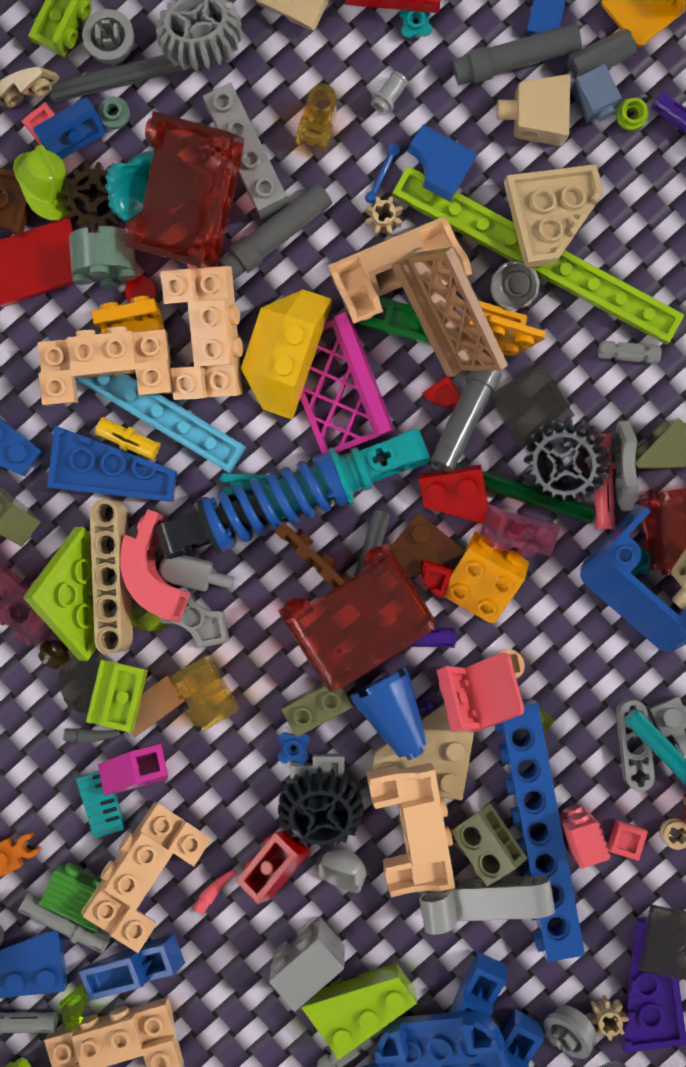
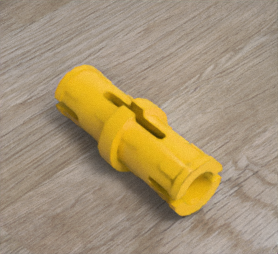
(127, 438)

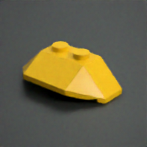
(284, 349)

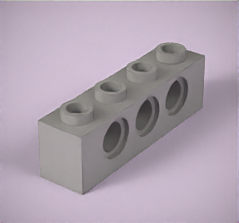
(255, 166)

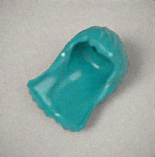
(128, 185)

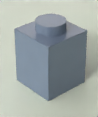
(596, 94)

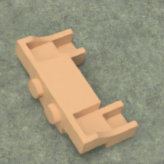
(370, 272)
(212, 329)
(104, 355)
(425, 837)
(136, 869)
(119, 1037)

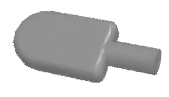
(193, 573)

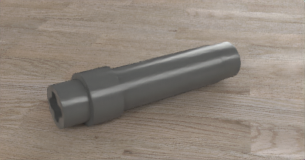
(485, 62)
(250, 250)
(464, 417)

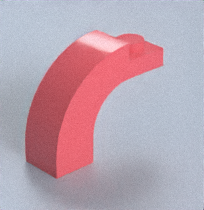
(141, 574)

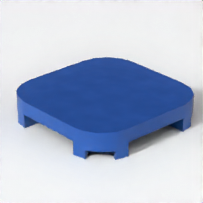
(442, 1041)

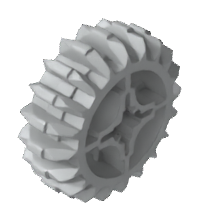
(198, 32)

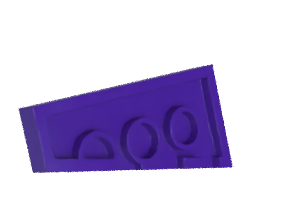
(651, 1005)

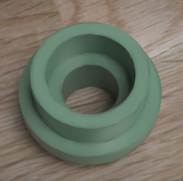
(118, 120)

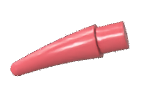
(209, 894)

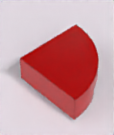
(442, 393)
(436, 576)

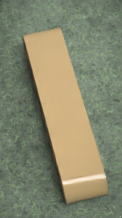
(103, 590)

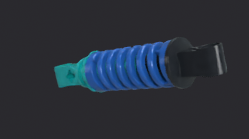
(328, 479)

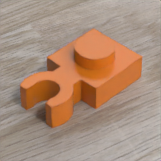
(11, 853)

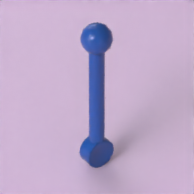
(393, 151)

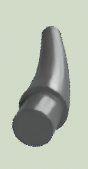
(88, 736)

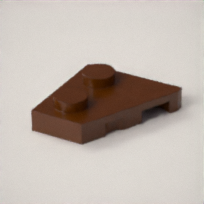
(423, 541)

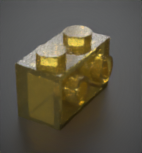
(205, 693)

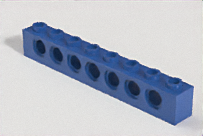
(565, 939)

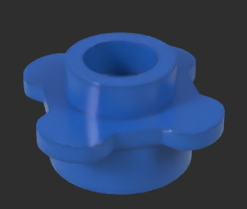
(299, 754)

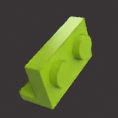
(59, 24)

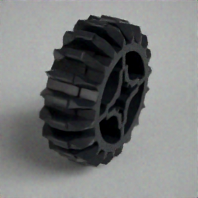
(576, 469)
(318, 797)

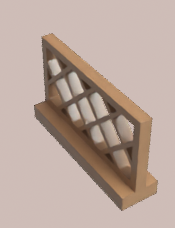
(434, 305)

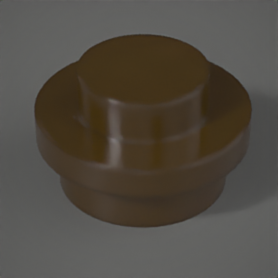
(53, 654)

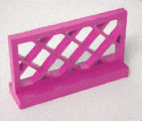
(364, 383)

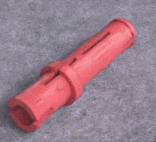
(605, 496)

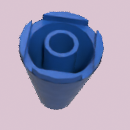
(393, 712)

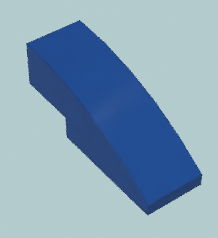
(132, 970)
(480, 986)
(522, 1038)

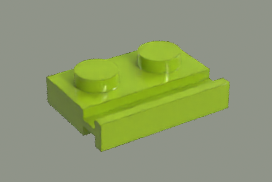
(117, 696)

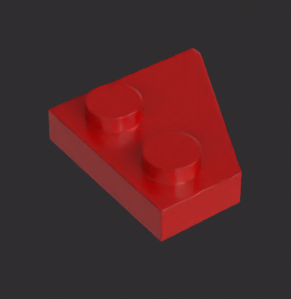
(456, 492)

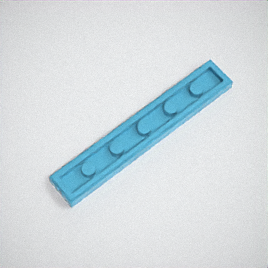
(169, 419)

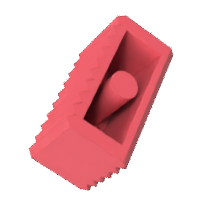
(583, 836)

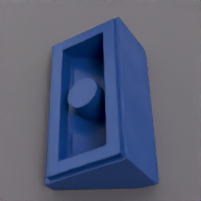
(71, 129)

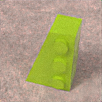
(359, 1007)

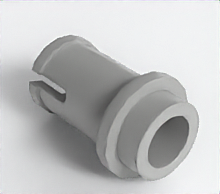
(385, 98)

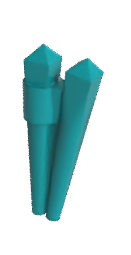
(241, 479)

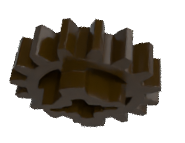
(82, 191)

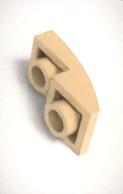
(301, 12)
(30, 81)

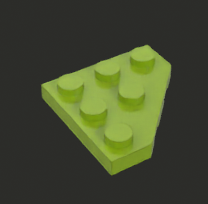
(65, 594)

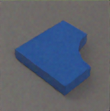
(443, 161)

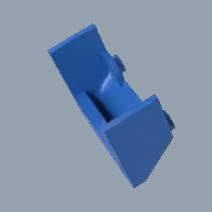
(610, 578)

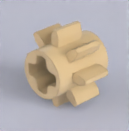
(389, 222)
(611, 1026)

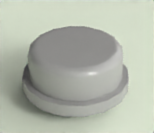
(108, 36)
(570, 1031)

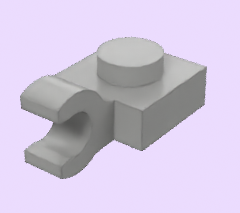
(670, 720)
(325, 761)

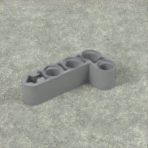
(473, 901)

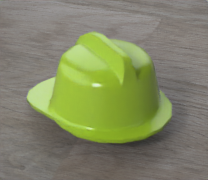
(41, 181)

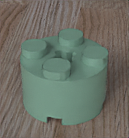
(101, 257)

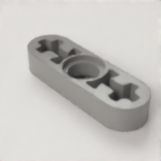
(629, 768)

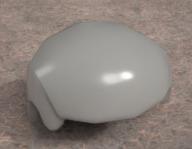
(514, 285)
(343, 870)

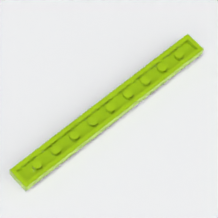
(569, 271)

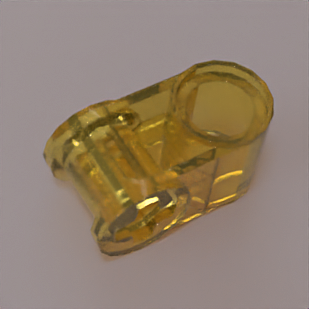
(316, 123)

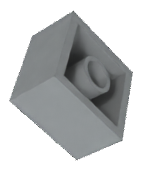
(306, 963)

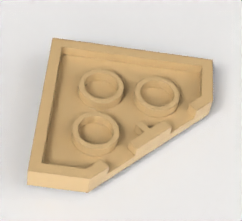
(551, 209)
(445, 750)

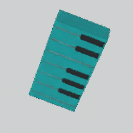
(102, 811)

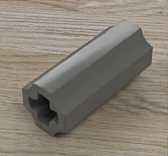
(606, 51)

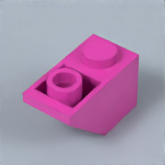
(133, 770)

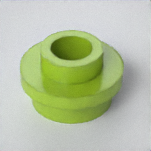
(632, 105)

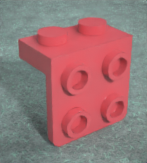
(480, 694)

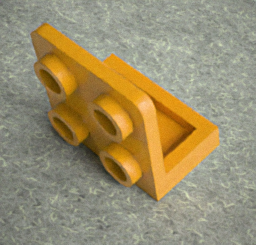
(644, 17)
(137, 316)
(510, 329)
(486, 578)

